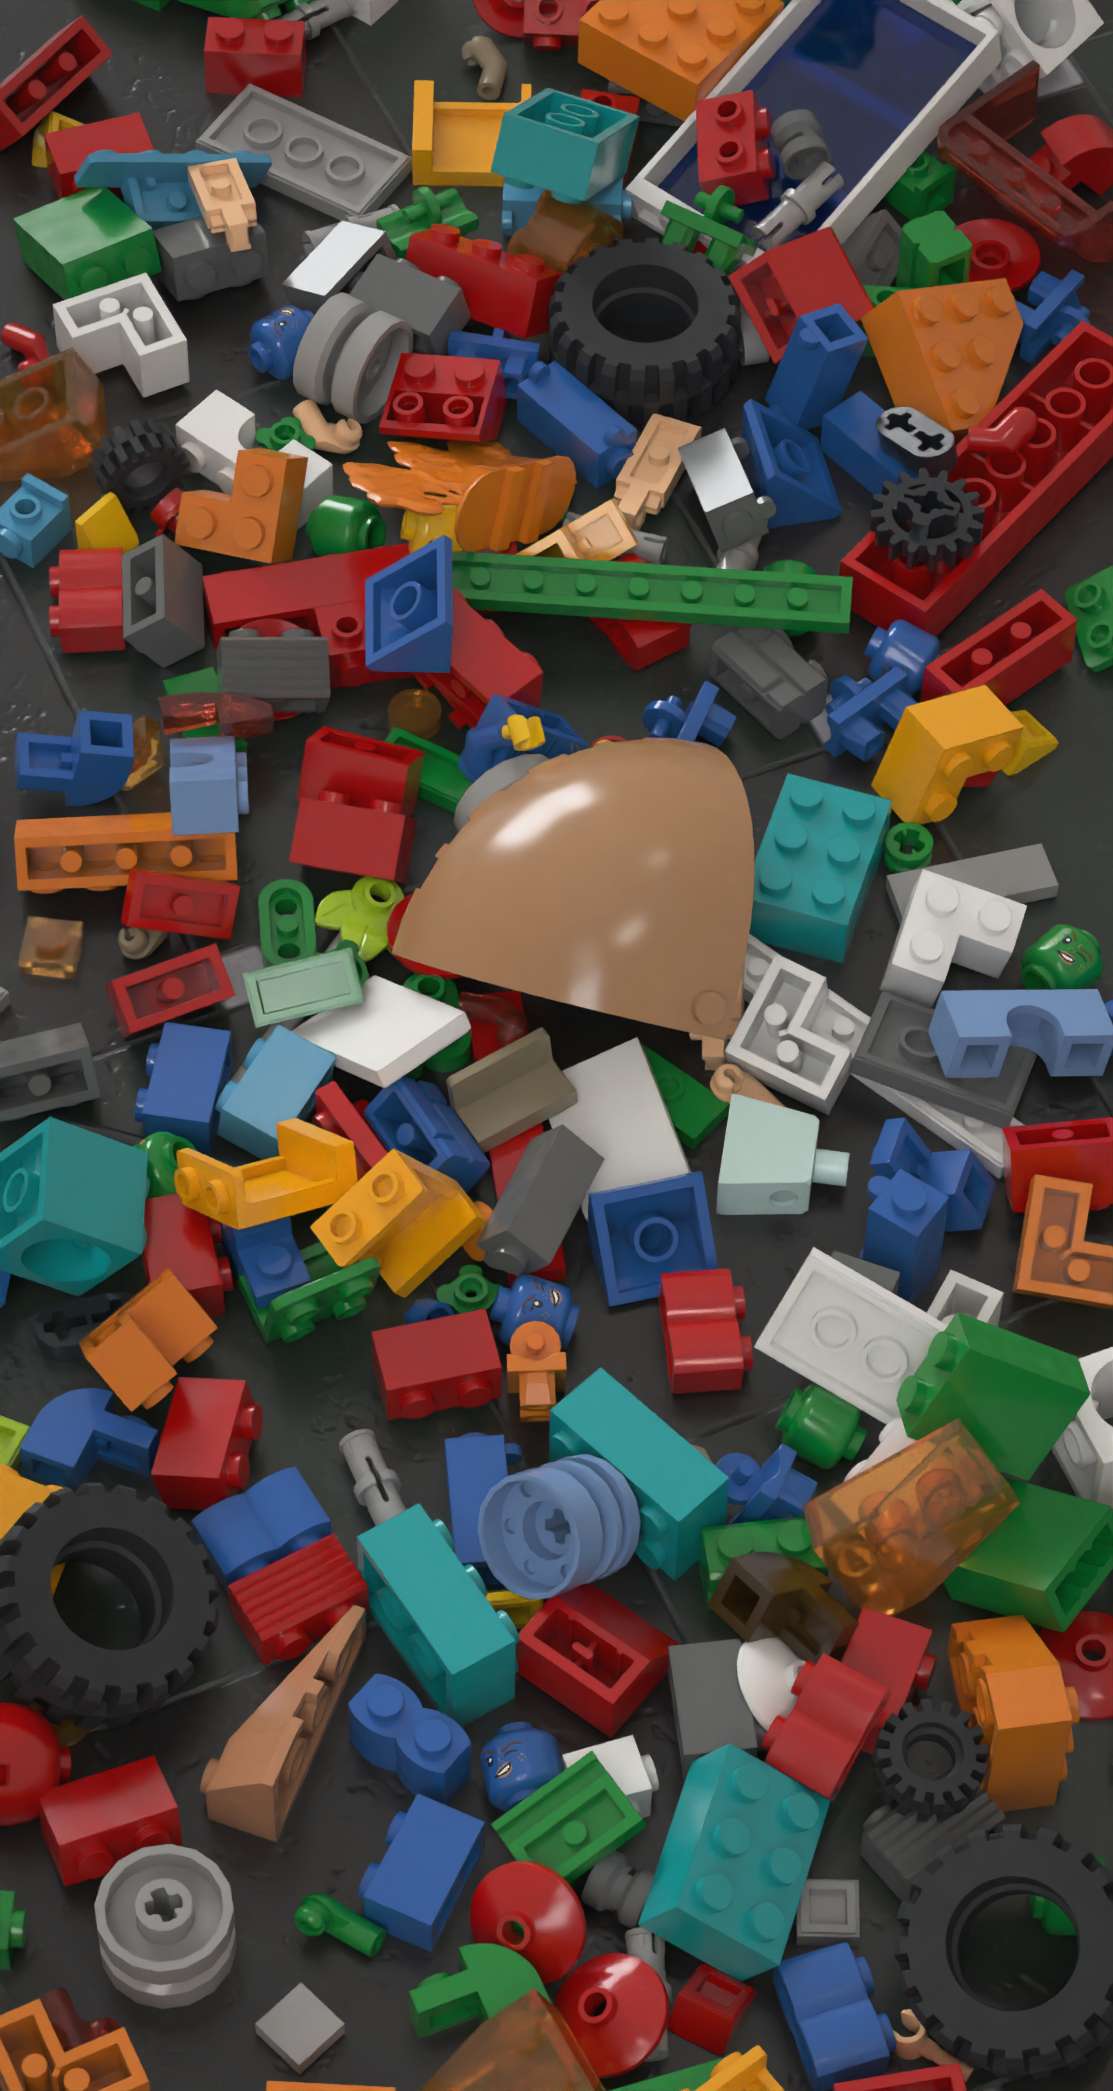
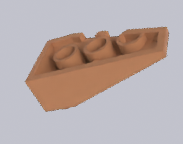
(275, 1746)

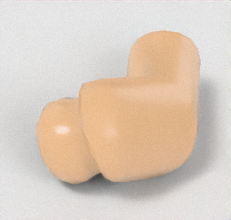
(329, 437)
(730, 1080)

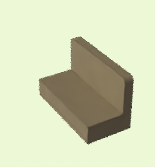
(510, 1091)

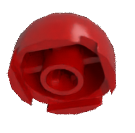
(29, 1762)

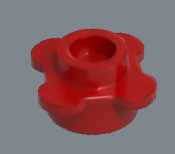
(167, 512)

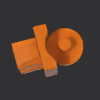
(536, 1370)

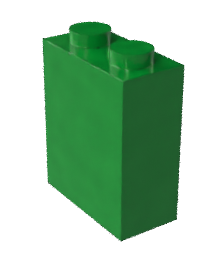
(86, 242)
(1000, 1386)
(1039, 1559)

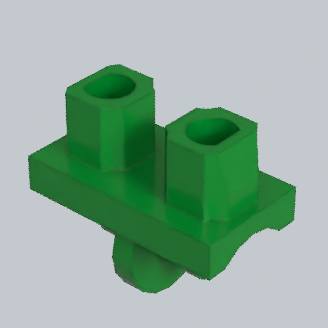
(426, 210)
(726, 244)

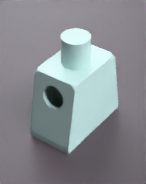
(773, 1160)

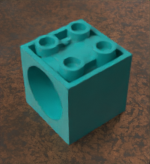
(71, 1206)

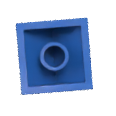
(787, 467)
(411, 612)
(649, 1232)

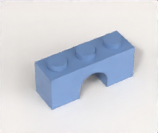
(207, 785)
(1061, 1026)

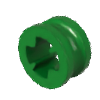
(903, 835)

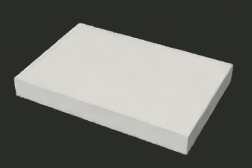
(386, 1032)
(622, 1119)
(849, 1335)

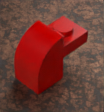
(1078, 151)

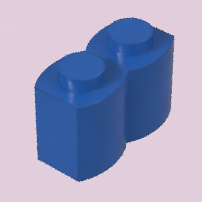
(260, 1526)
(405, 1738)
(832, 2016)

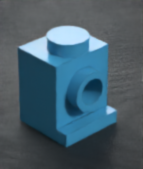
(33, 521)

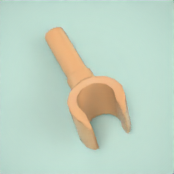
(921, 2045)

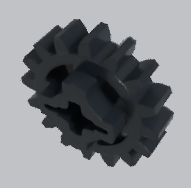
(927, 519)

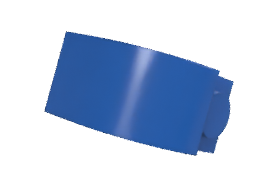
(84, 766)
(950, 1172)
(266, 1259)
(79, 1431)

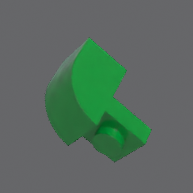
(486, 1984)

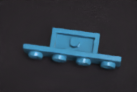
(158, 183)

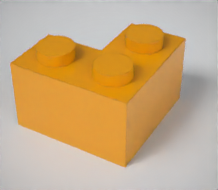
(940, 747)

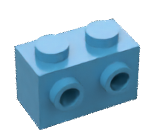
(274, 1089)

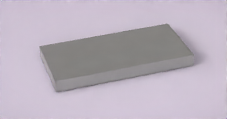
(309, 154)

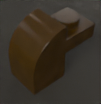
(786, 1598)

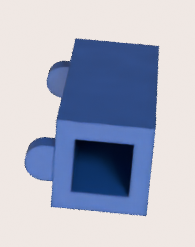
(816, 366)
(575, 422)
(853, 443)
(905, 1230)
(471, 1468)

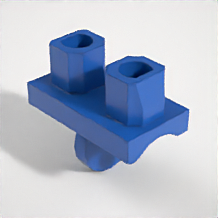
(1055, 315)
(515, 355)
(861, 709)
(700, 718)
(767, 1491)

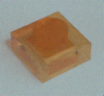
(147, 751)
(51, 947)

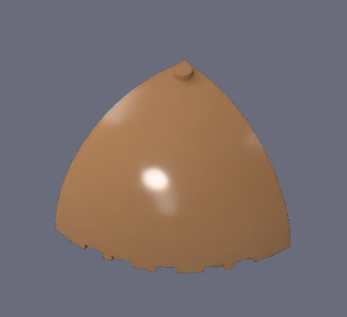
(601, 886)

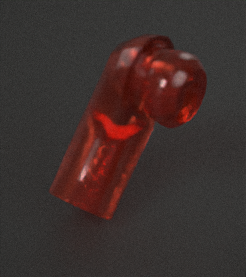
(496, 1011)
(66, 2023)

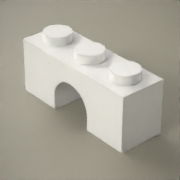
(222, 427)

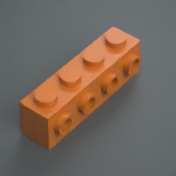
(102, 849)

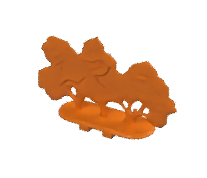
(499, 496)

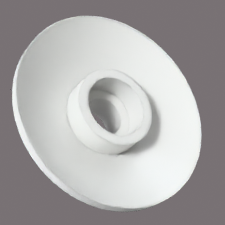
(766, 1678)

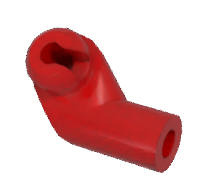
(27, 342)
(1007, 436)

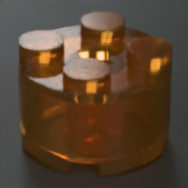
(564, 232)

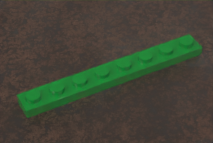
(653, 592)

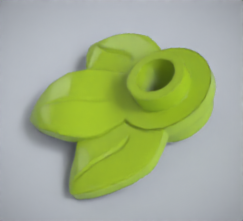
(361, 916)

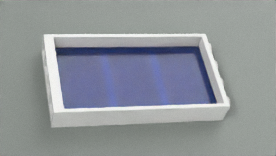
(873, 77)

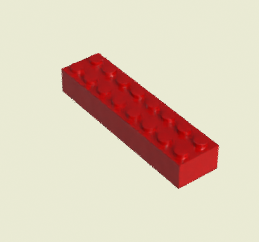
(1019, 490)

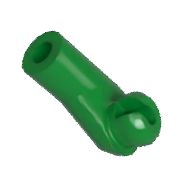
(325, 1914)

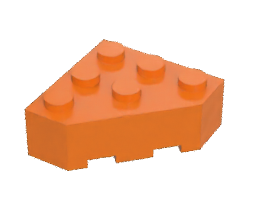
(671, 47)
(946, 349)
(1020, 1703)

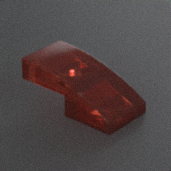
(232, 713)

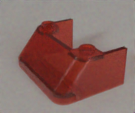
(978, 149)

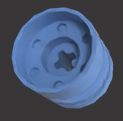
(558, 1526)

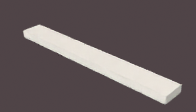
(845, 1027)

